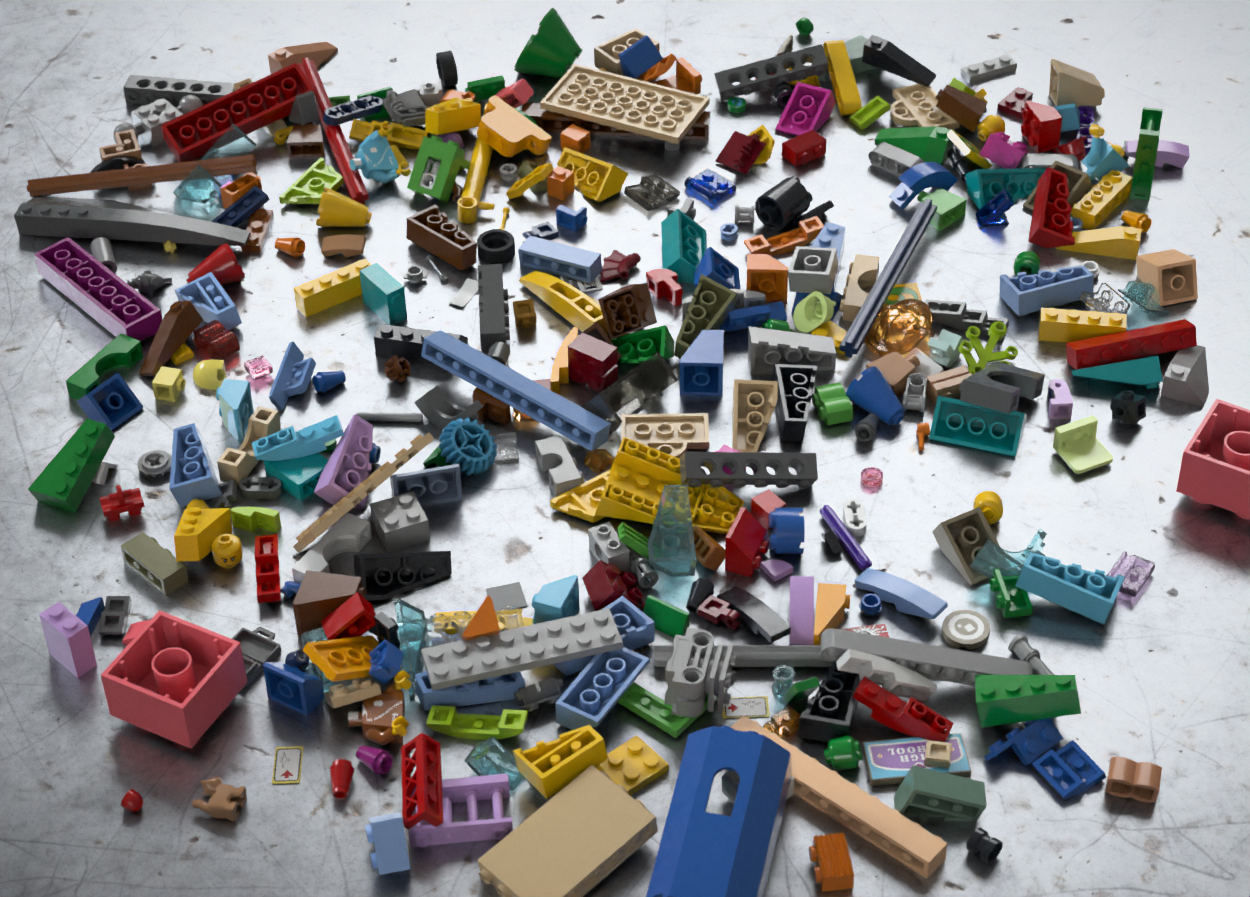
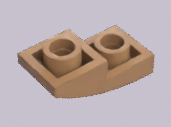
(347, 244)

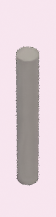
(399, 417)

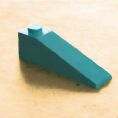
(987, 183)
(1134, 372)

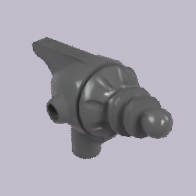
(148, 282)

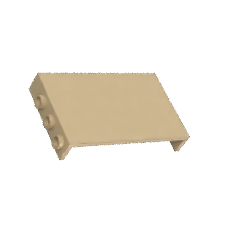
(569, 841)

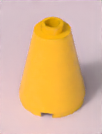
(341, 211)

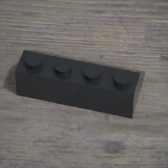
(404, 342)

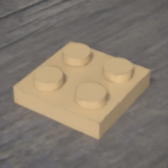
(360, 689)

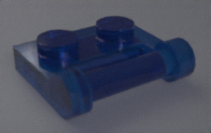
(711, 185)

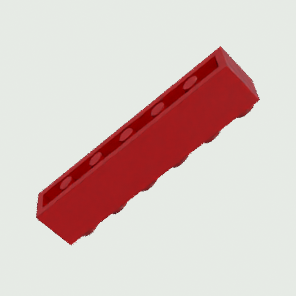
(1131, 344)

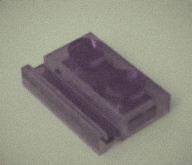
(1136, 572)

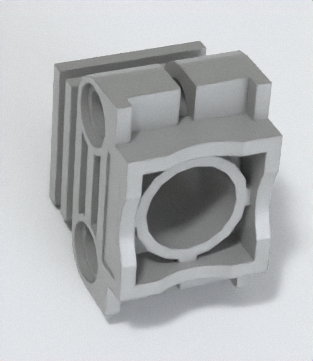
(695, 673)

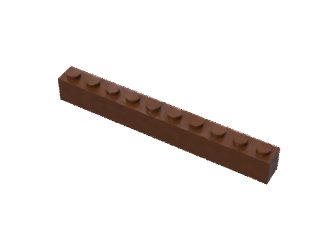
(557, 122)

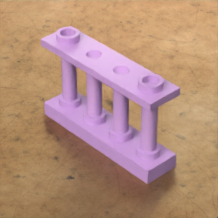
(470, 791)

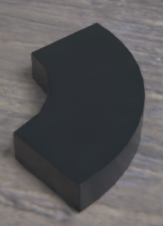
(117, 163)

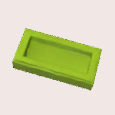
(869, 113)

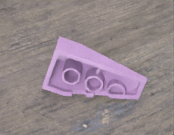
(348, 463)

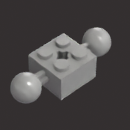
(149, 118)

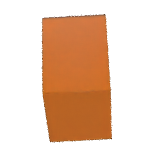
(483, 623)

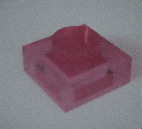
(258, 367)

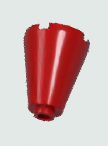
(221, 264)

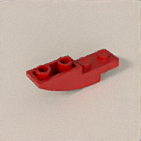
(906, 717)

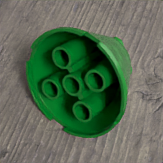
(550, 50)

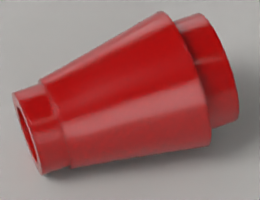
(341, 777)

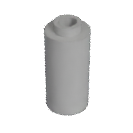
(103, 252)

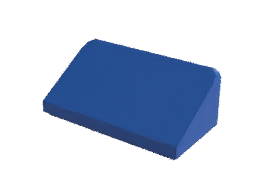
(91, 613)

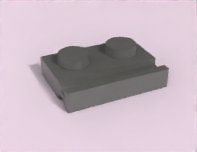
(409, 116)

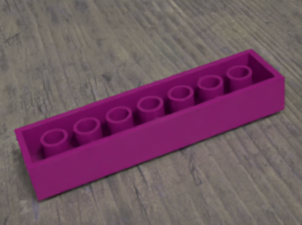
(98, 290)

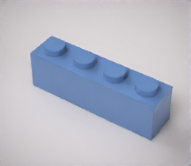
(560, 259)

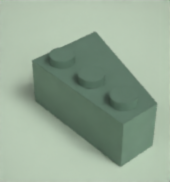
(940, 794)

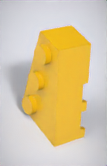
(452, 116)
(560, 761)

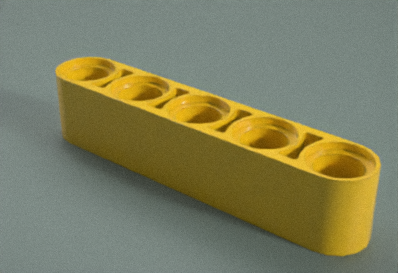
(842, 77)

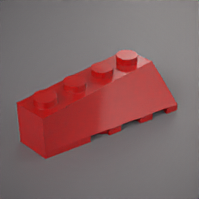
(1051, 212)

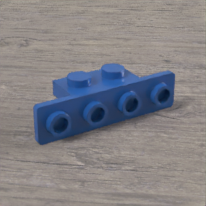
(753, 316)
(1029, 742)

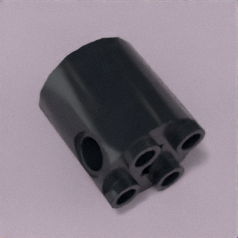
(782, 203)

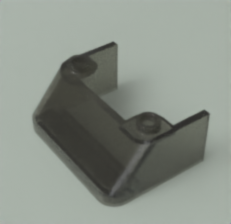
(632, 391)

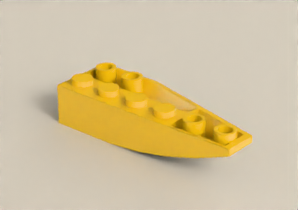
(565, 299)

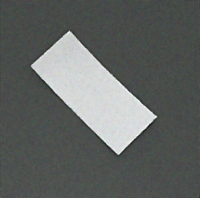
(466, 293)

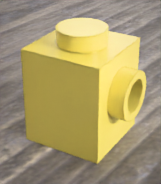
(168, 384)

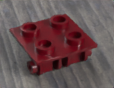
(741, 152)

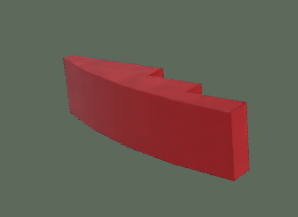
(268, 568)

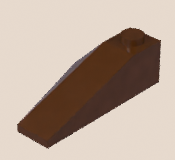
(172, 333)

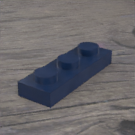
(243, 208)

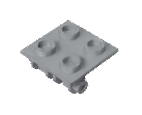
(402, 100)

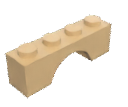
(862, 273)
(239, 463)

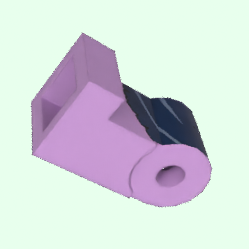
(1060, 400)

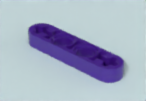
(1084, 129)

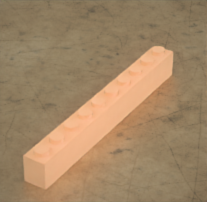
(858, 809)

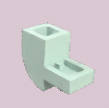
(945, 348)

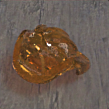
(900, 327)

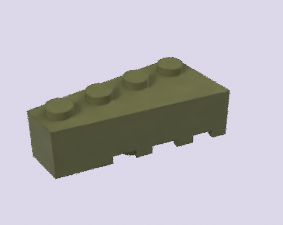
(706, 312)

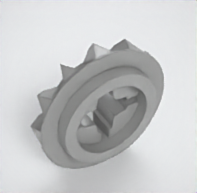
(153, 458)

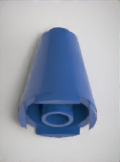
(876, 396)

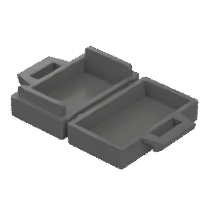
(256, 650)

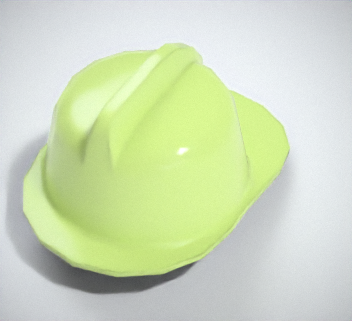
(813, 312)

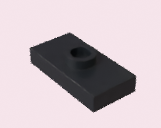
(817, 211)

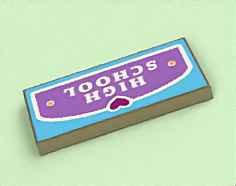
(892, 758)

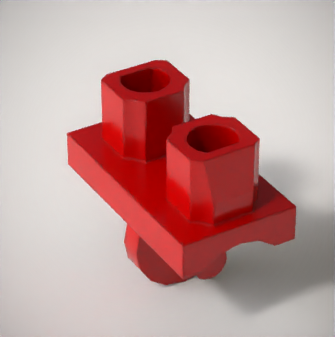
(120, 502)

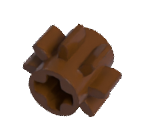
(397, 369)

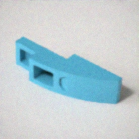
(296, 444)

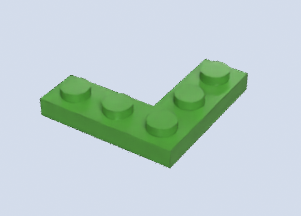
(655, 711)

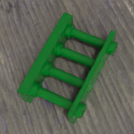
(1146, 153)

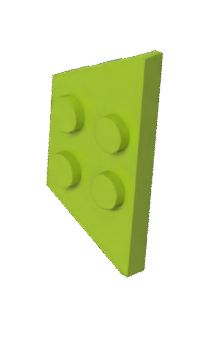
(311, 184)

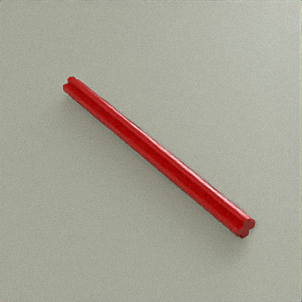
(335, 135)

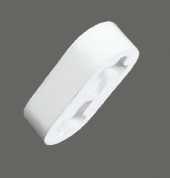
(858, 517)

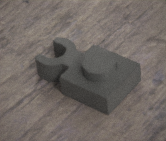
(229, 493)

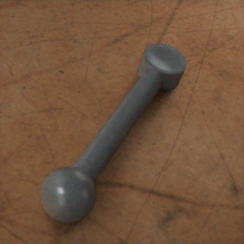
(443, 278)

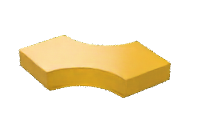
(531, 179)

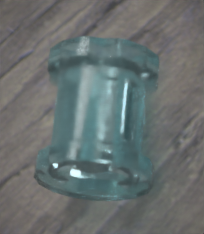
(782, 681)

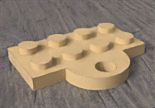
(919, 108)
(668, 431)

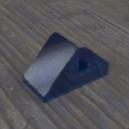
(994, 211)

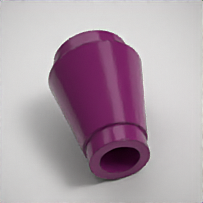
(376, 759)

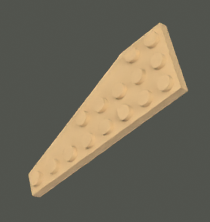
(360, 492)

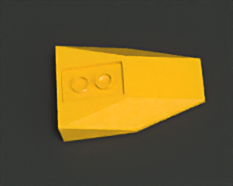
(638, 483)

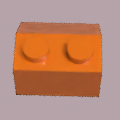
(767, 277)

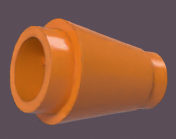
(292, 246)

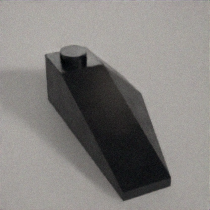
(892, 59)
(395, 573)

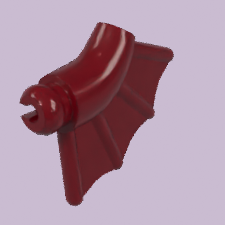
(618, 265)

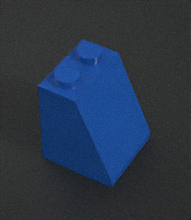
(703, 365)

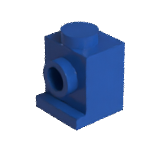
(385, 661)

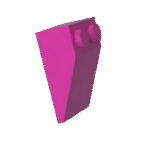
(806, 110)

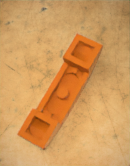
(786, 242)

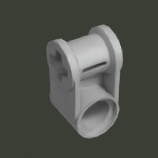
(915, 392)

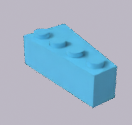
(1070, 586)

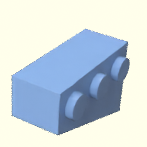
(210, 301)

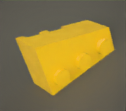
(198, 530)

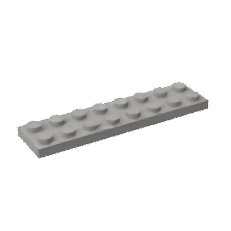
(521, 649)

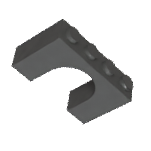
(1000, 387)

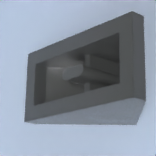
(304, 109)

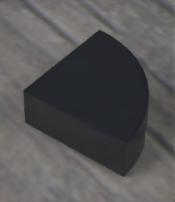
(830, 538)

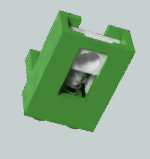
(428, 168)

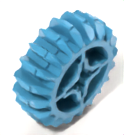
(468, 446)

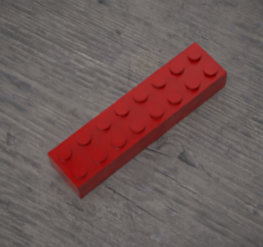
(247, 108)

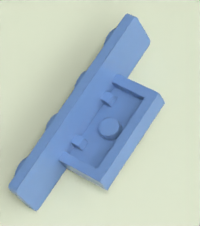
(292, 376)

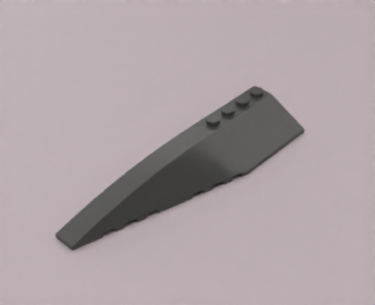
(119, 222)

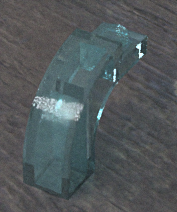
(1008, 562)

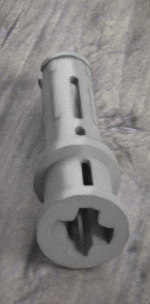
(1025, 652)

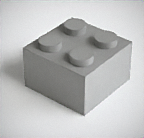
(813, 270)
(400, 521)

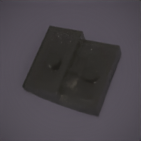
(652, 192)

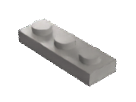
(988, 68)

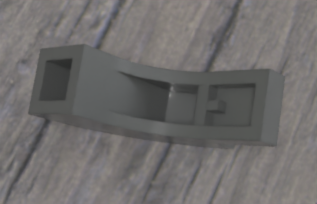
(442, 411)

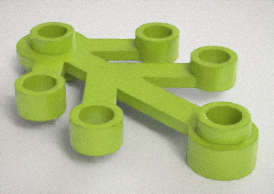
(996, 332)

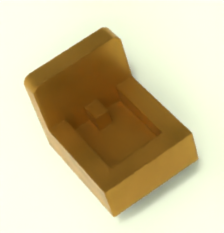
(524, 313)

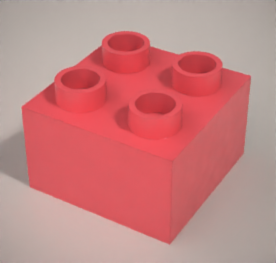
(1218, 460)
(174, 679)

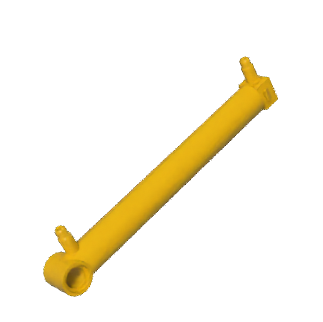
(474, 183)

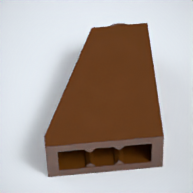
(961, 106)

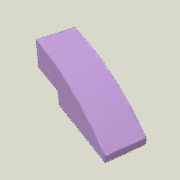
(1168, 151)
(801, 610)

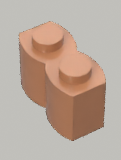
(1133, 779)

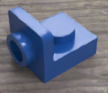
(570, 218)

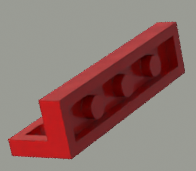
(427, 778)

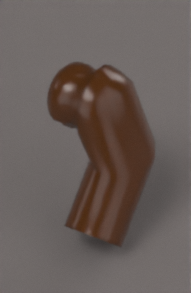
(457, 192)

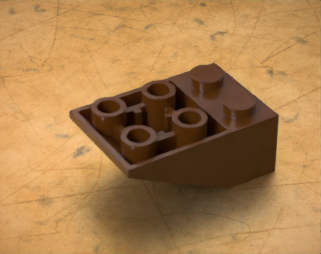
(627, 310)

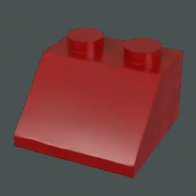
(745, 544)

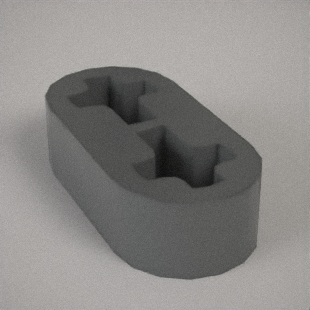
(260, 488)

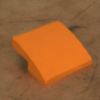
(658, 69)

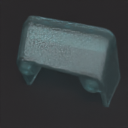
(199, 184)

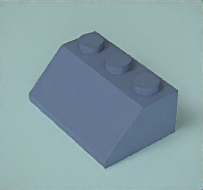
(430, 485)

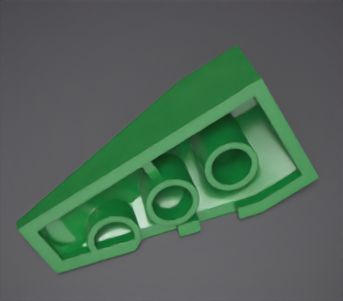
(643, 344)

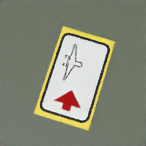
(747, 706)
(287, 765)

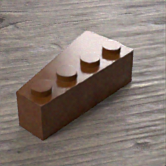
(441, 237)

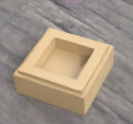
(938, 754)

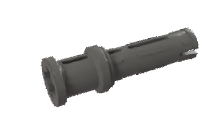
(642, 572)

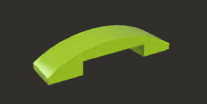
(476, 726)

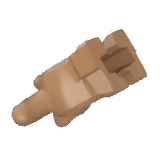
(223, 799)

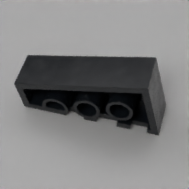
(794, 398)
(832, 708)

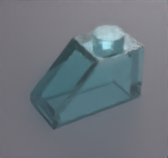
(493, 759)

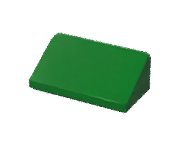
(666, 616)

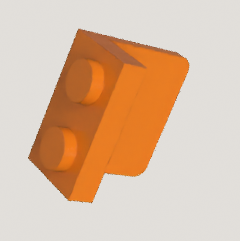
(686, 78)

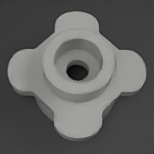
(414, 274)

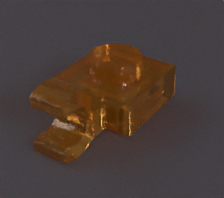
(784, 722)

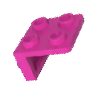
(1004, 151)

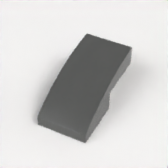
(115, 615)

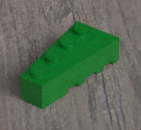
(74, 467)
(1025, 697)

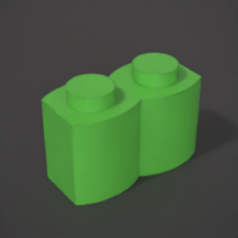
(832, 403)

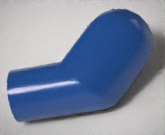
(290, 587)

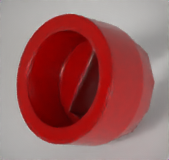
(132, 801)

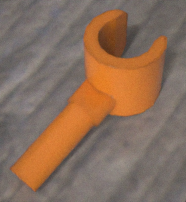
(923, 429)

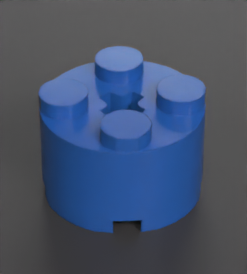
(787, 530)

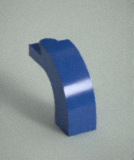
(919, 178)

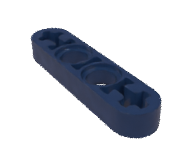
(336, 115)

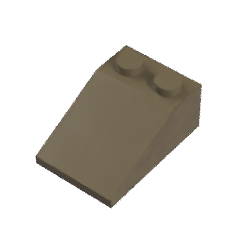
(1078, 185)
(962, 539)

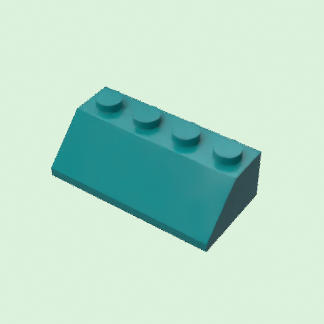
(682, 245)
(977, 426)

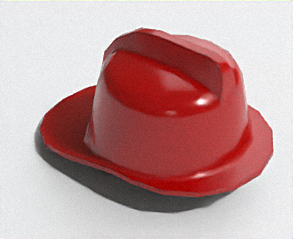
(1074, 148)

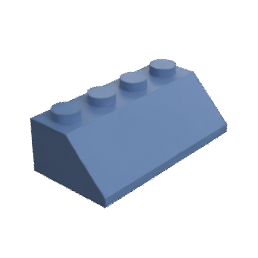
(599, 688)

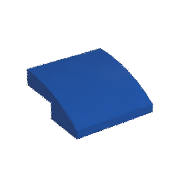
(1069, 770)

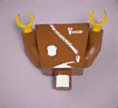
(384, 714)

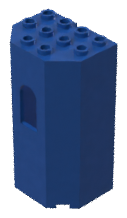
(715, 852)

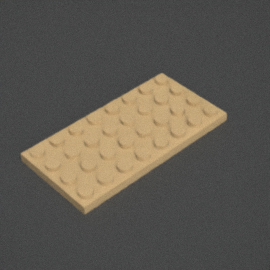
(625, 103)

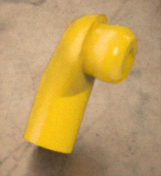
(281, 135)

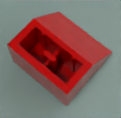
(1041, 126)

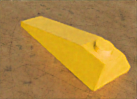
(592, 176)
(1111, 242)

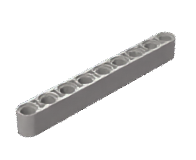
(925, 659)

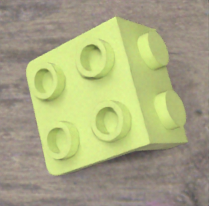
(1079, 446)

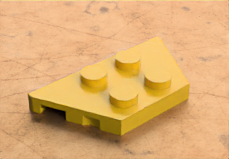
(583, 499)

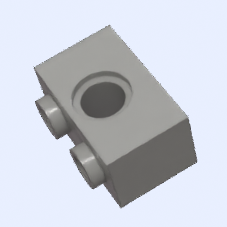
(606, 546)

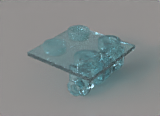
(1141, 293)

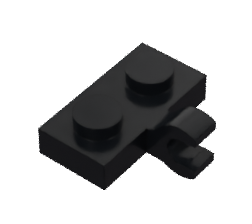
(386, 629)

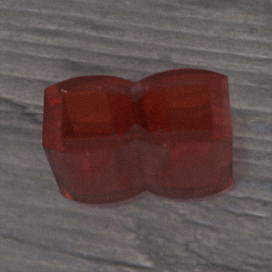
(216, 340)

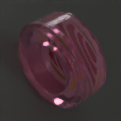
(871, 477)

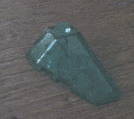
(672, 537)
(412, 639)

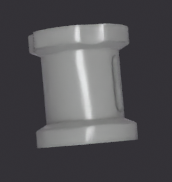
(744, 213)

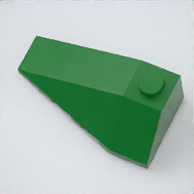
(925, 142)

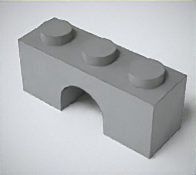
(556, 457)

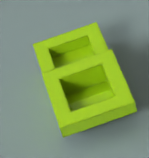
(252, 517)

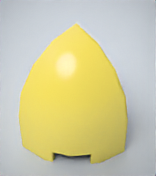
(209, 374)

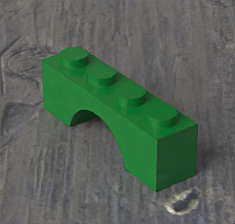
(120, 353)

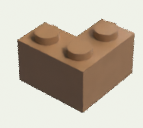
(125, 145)

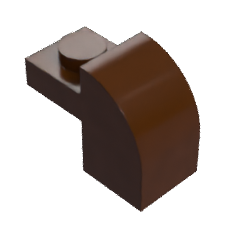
(492, 407)

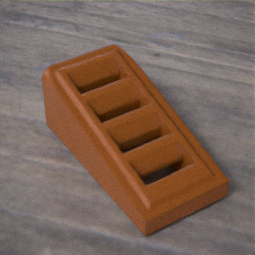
(707, 550)

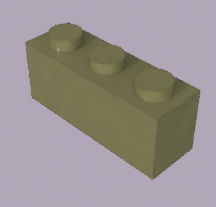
(154, 563)

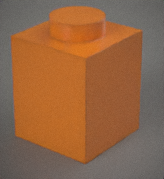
(575, 139)
(560, 183)

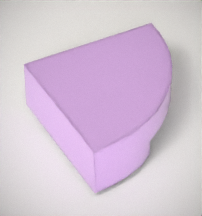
(776, 569)

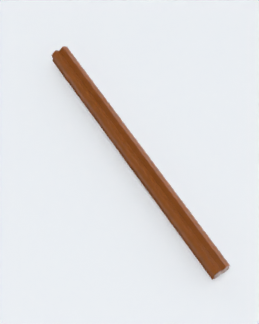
(139, 175)

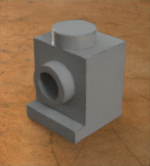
(430, 93)

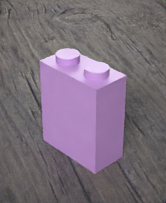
(68, 639)

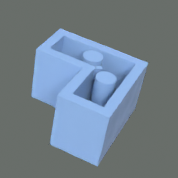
(389, 843)

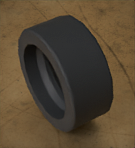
(447, 68)
(496, 255)

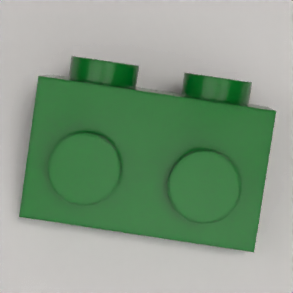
(485, 88)
(1009, 598)

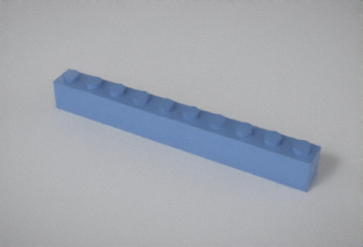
(516, 390)

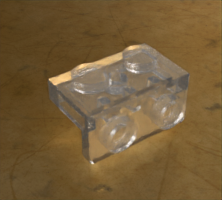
(1105, 300)

